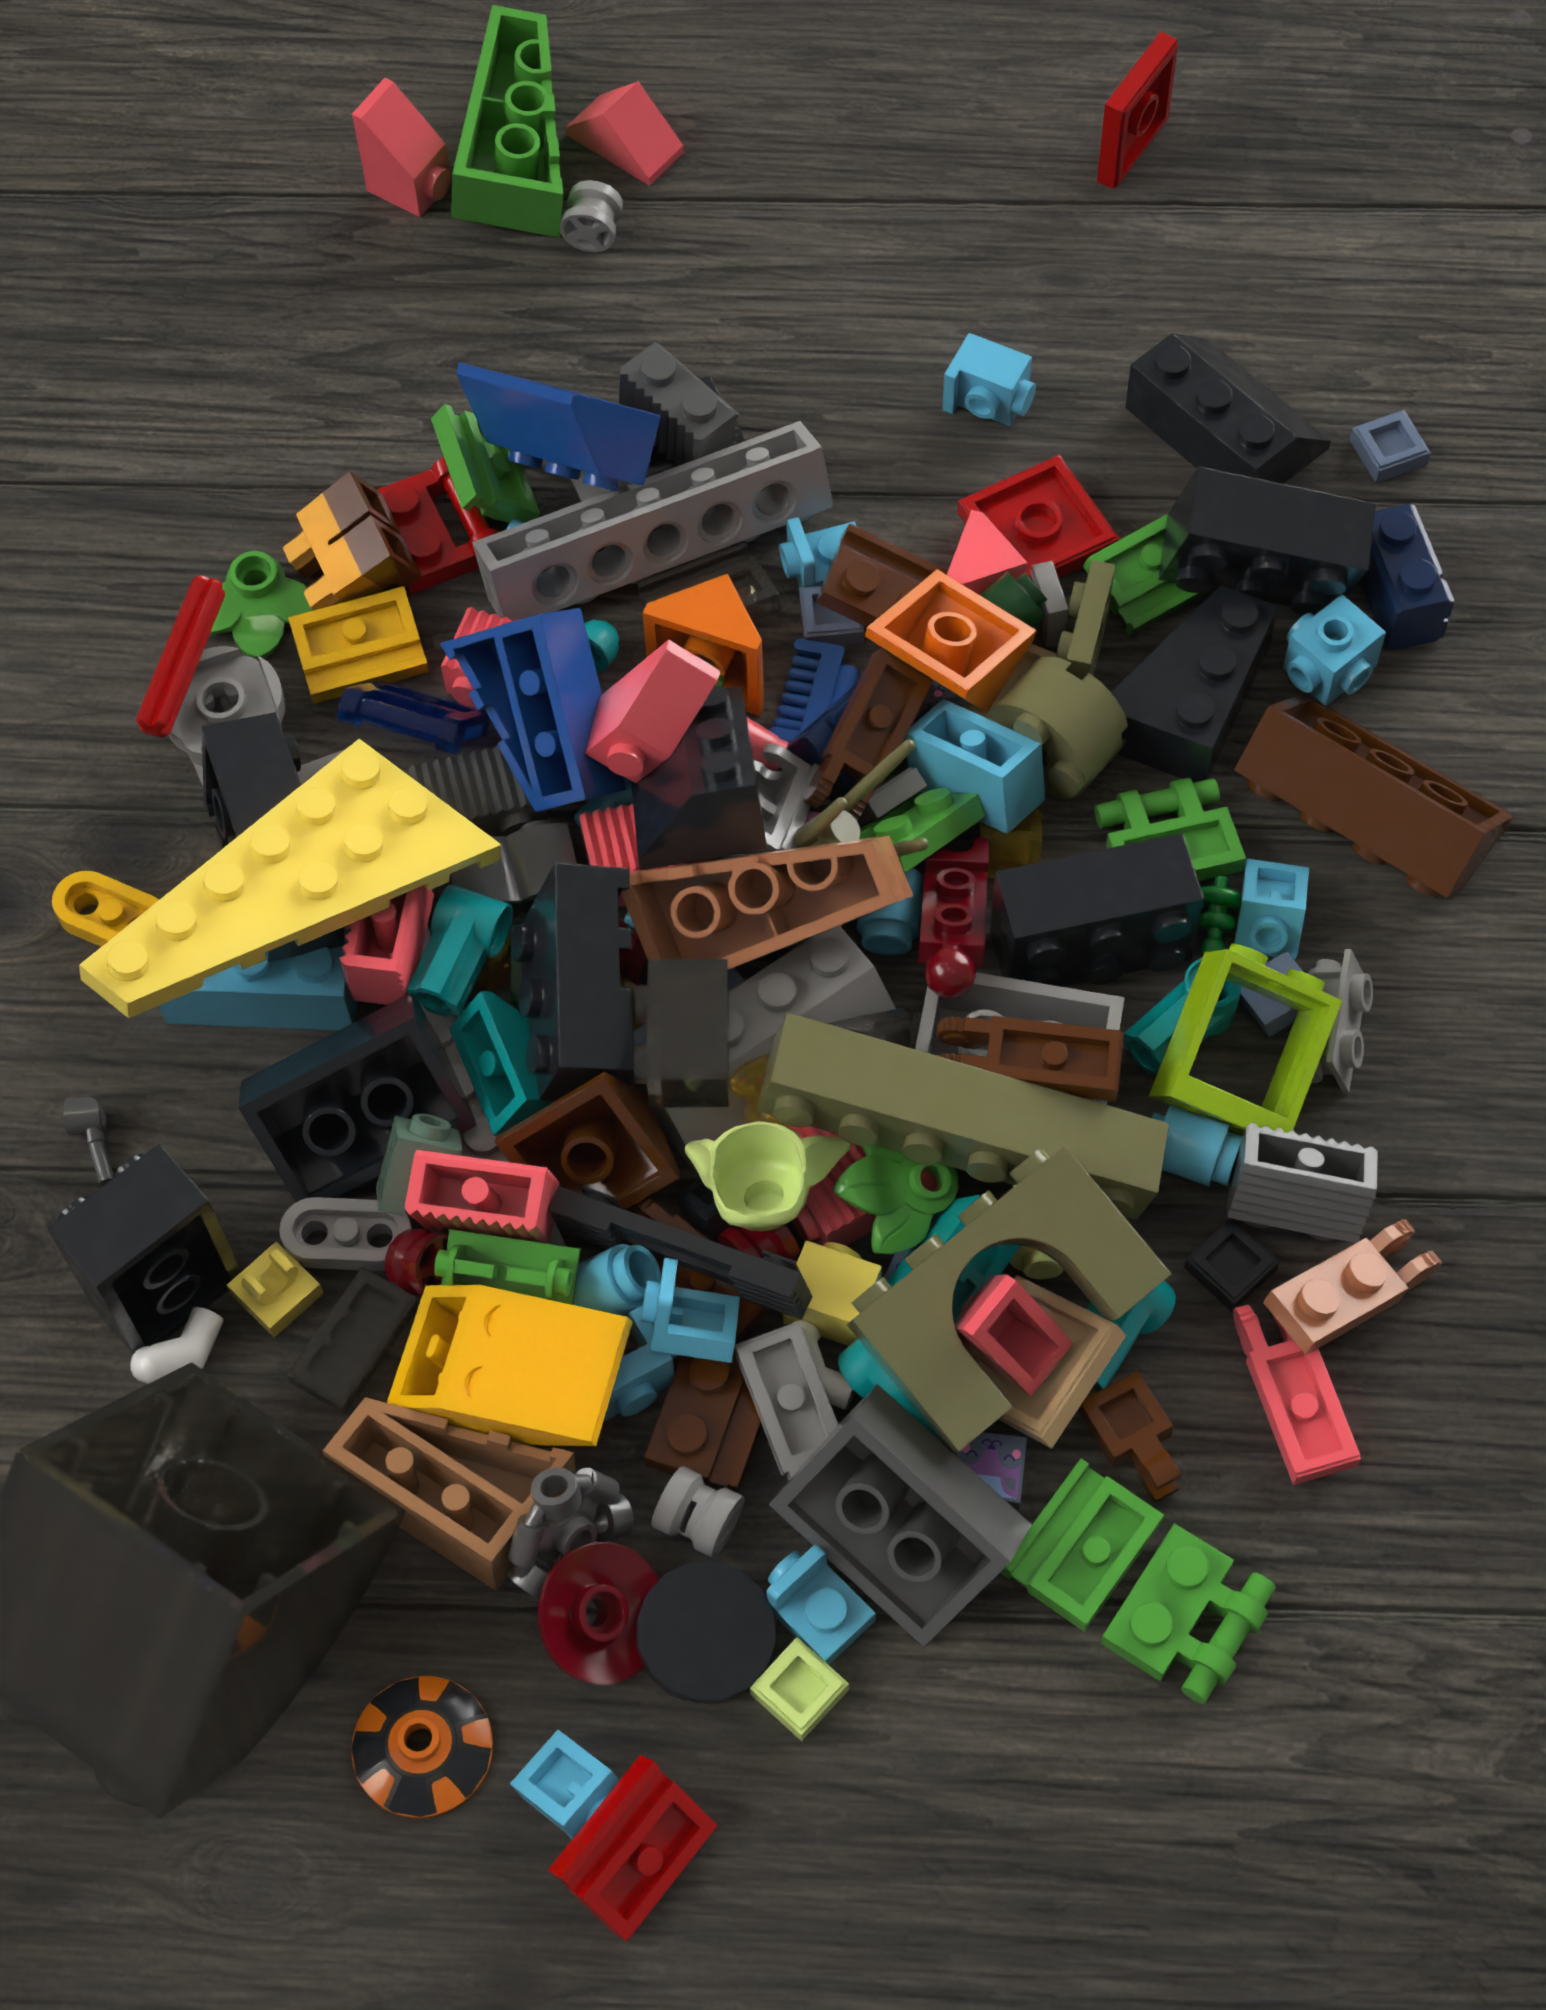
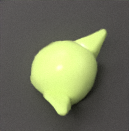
(763, 1171)

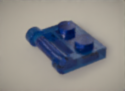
(413, 714)

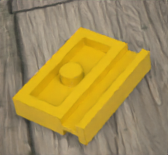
(358, 643)

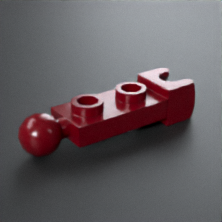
(954, 918)

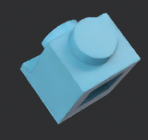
(989, 381)

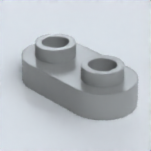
(349, 1231)

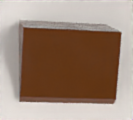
(597, 1140)

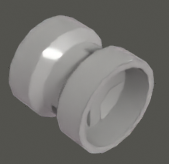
(697, 1512)

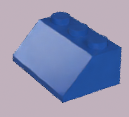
(561, 427)

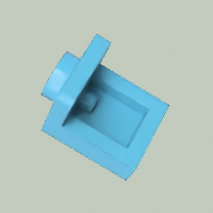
(688, 1319)
(640, 1372)

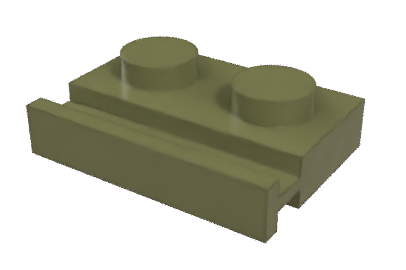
(1091, 608)

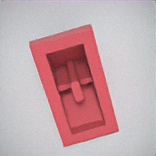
(628, 132)
(984, 555)

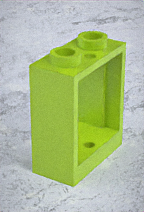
(1298, 1060)

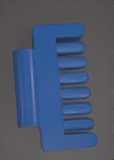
(829, 684)

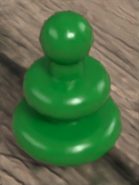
(1215, 920)

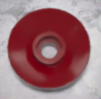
(617, 1584)

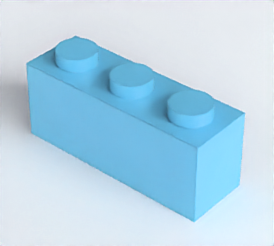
(275, 994)

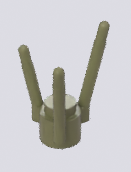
(838, 825)

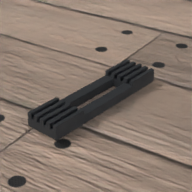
(599, 1220)

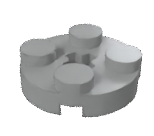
(228, 673)

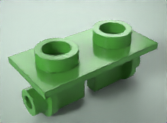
(509, 1265)

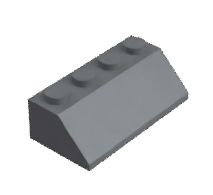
(817, 980)

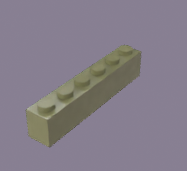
(953, 1111)

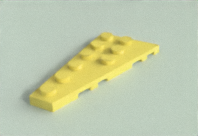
(296, 874)

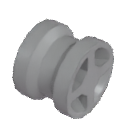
(591, 216)

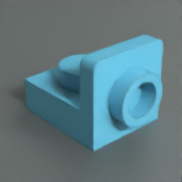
(809, 554)
(1272, 907)
(817, 1604)
(564, 1783)

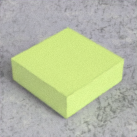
(799, 1688)

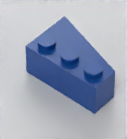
(542, 699)

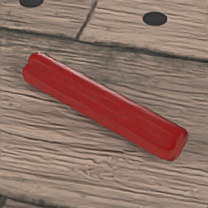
(180, 656)

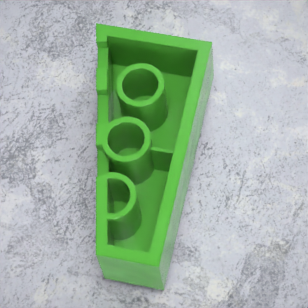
(509, 141)

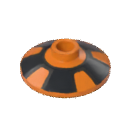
(426, 1780)

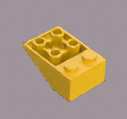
(511, 1364)

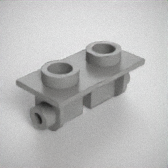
(1345, 1043)

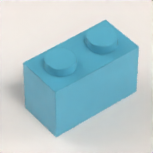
(980, 758)

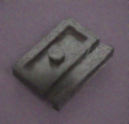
(744, 571)

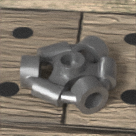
(583, 1514)

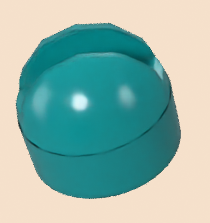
(603, 643)

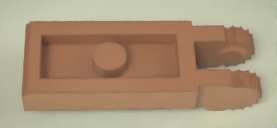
(1348, 1288)

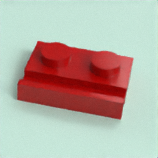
(633, 1847)

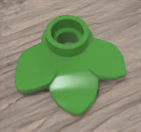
(259, 611)
(893, 1191)

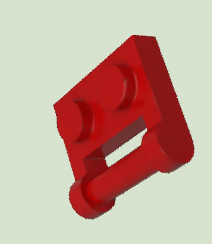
(425, 531)

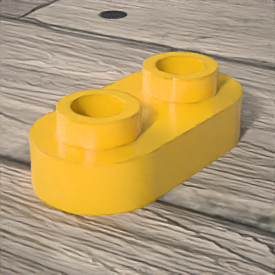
(116, 904)

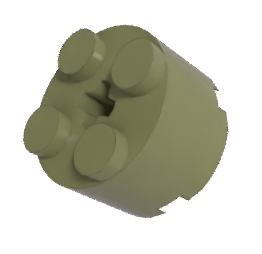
(1071, 719)

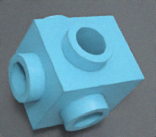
(1333, 650)

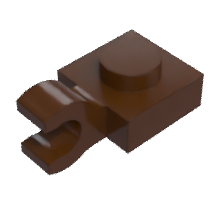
(1133, 1425)

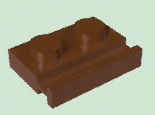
(870, 576)
(706, 1423)

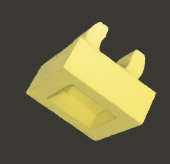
(275, 1289)

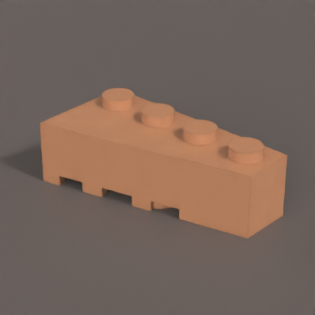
(761, 900)

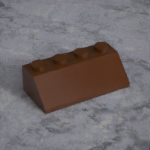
(1371, 795)

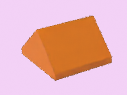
(715, 628)
(954, 638)

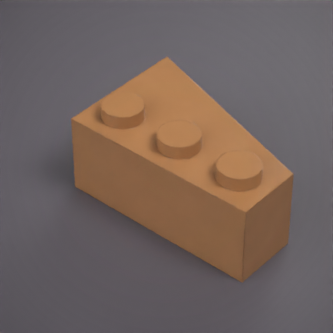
(452, 1482)

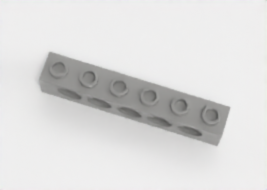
(677, 501)

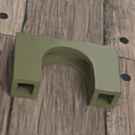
(1049, 1210)

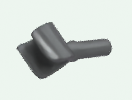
(87, 1117)

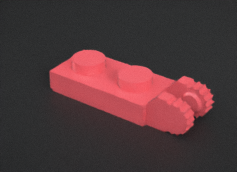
(1297, 1402)

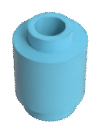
(897, 925)
(1198, 1147)
(616, 1279)

